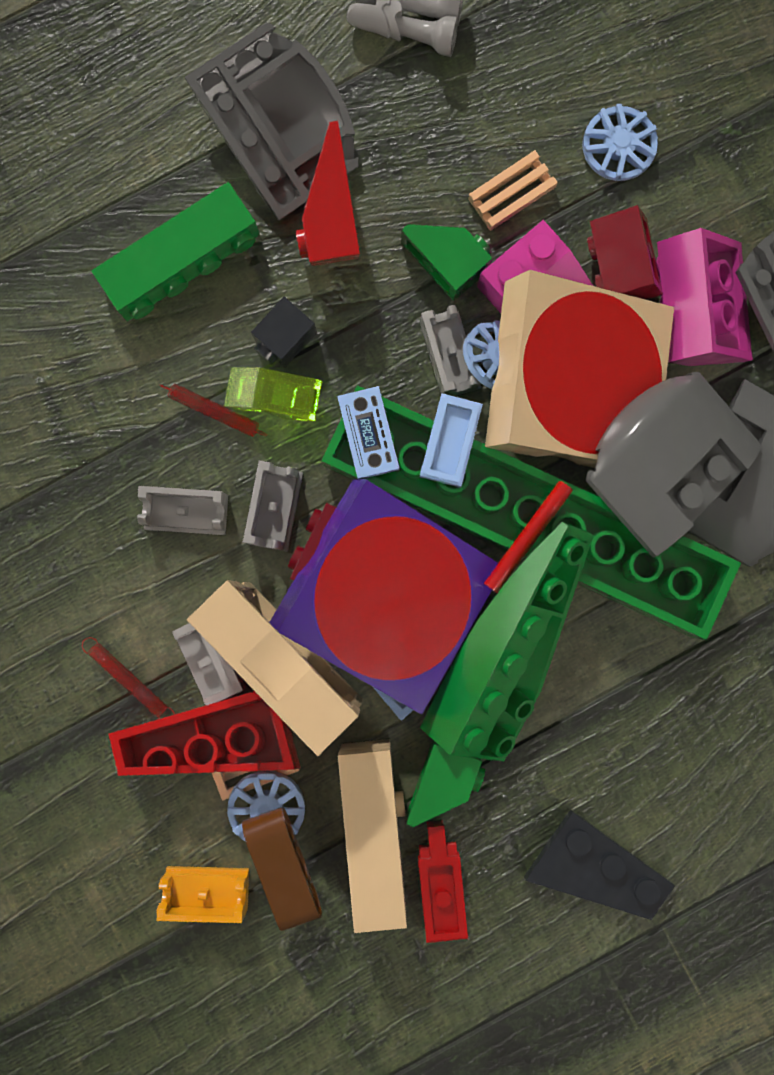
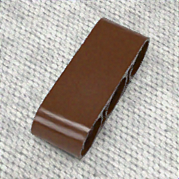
(281, 868)

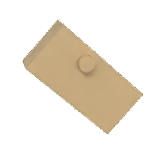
(372, 835)

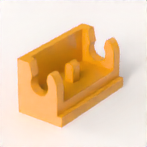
(204, 894)

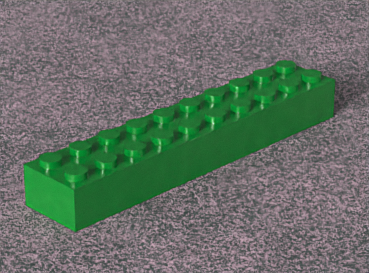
(502, 494)

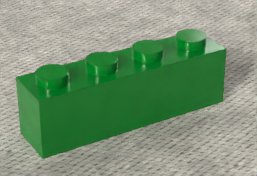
(177, 253)

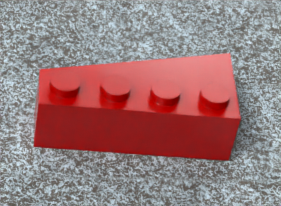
(213, 738)

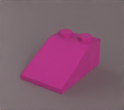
(536, 251)

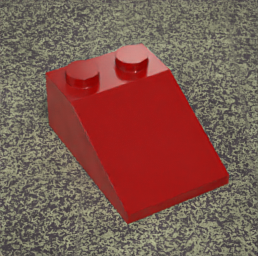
(328, 214)

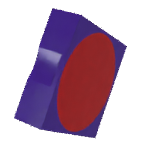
(386, 595)

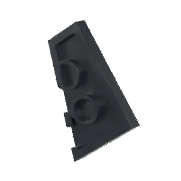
(598, 869)

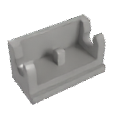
(444, 342)
(273, 506)
(183, 510)
(210, 670)

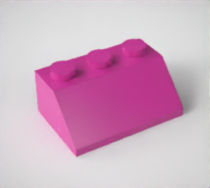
(706, 298)

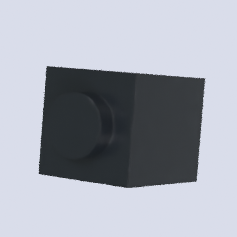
(283, 333)

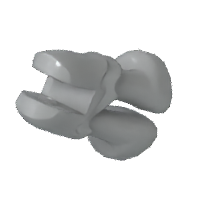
(387, 20)

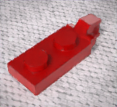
(441, 887)

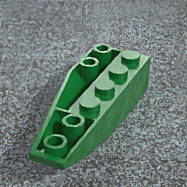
(508, 652)

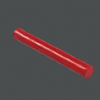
(528, 536)

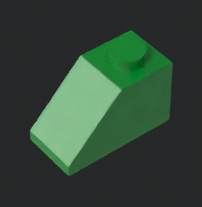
(448, 255)
(443, 784)

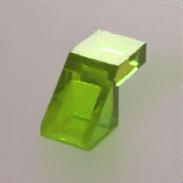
(273, 393)

